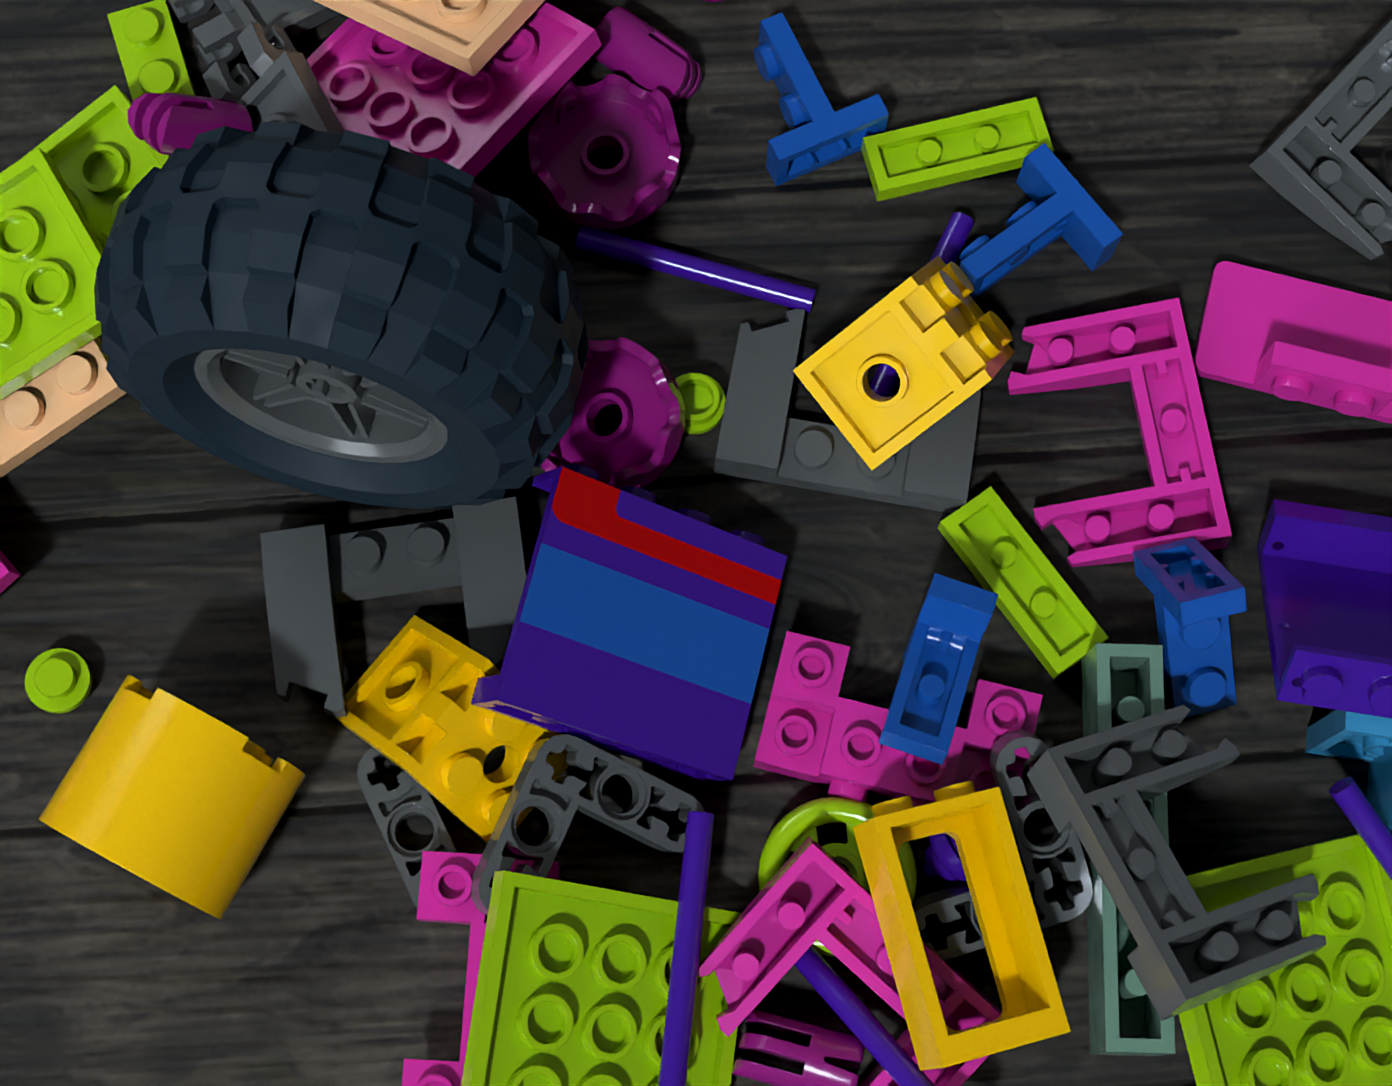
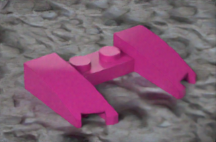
(1154, 354)
(824, 902)

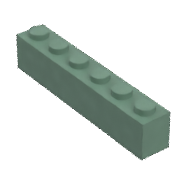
(1118, 688)

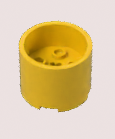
(173, 796)

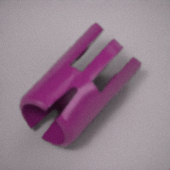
(646, 56)
(175, 119)
(817, 1061)

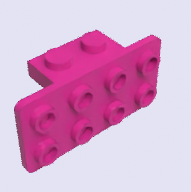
(1297, 341)

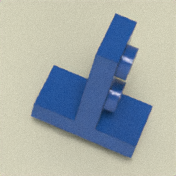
(816, 132)
(1056, 209)
(1192, 620)
(937, 668)

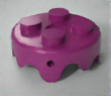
(599, 116)
(651, 416)

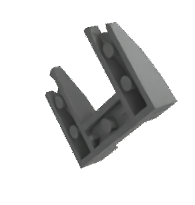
(1312, 155)
(769, 447)
(313, 572)
(1181, 949)

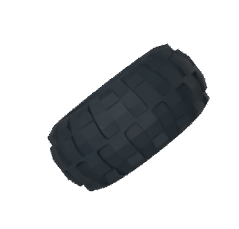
(342, 317)

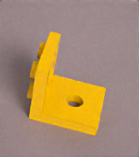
(932, 340)
(421, 717)

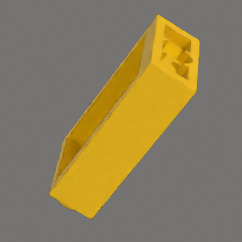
(1004, 913)

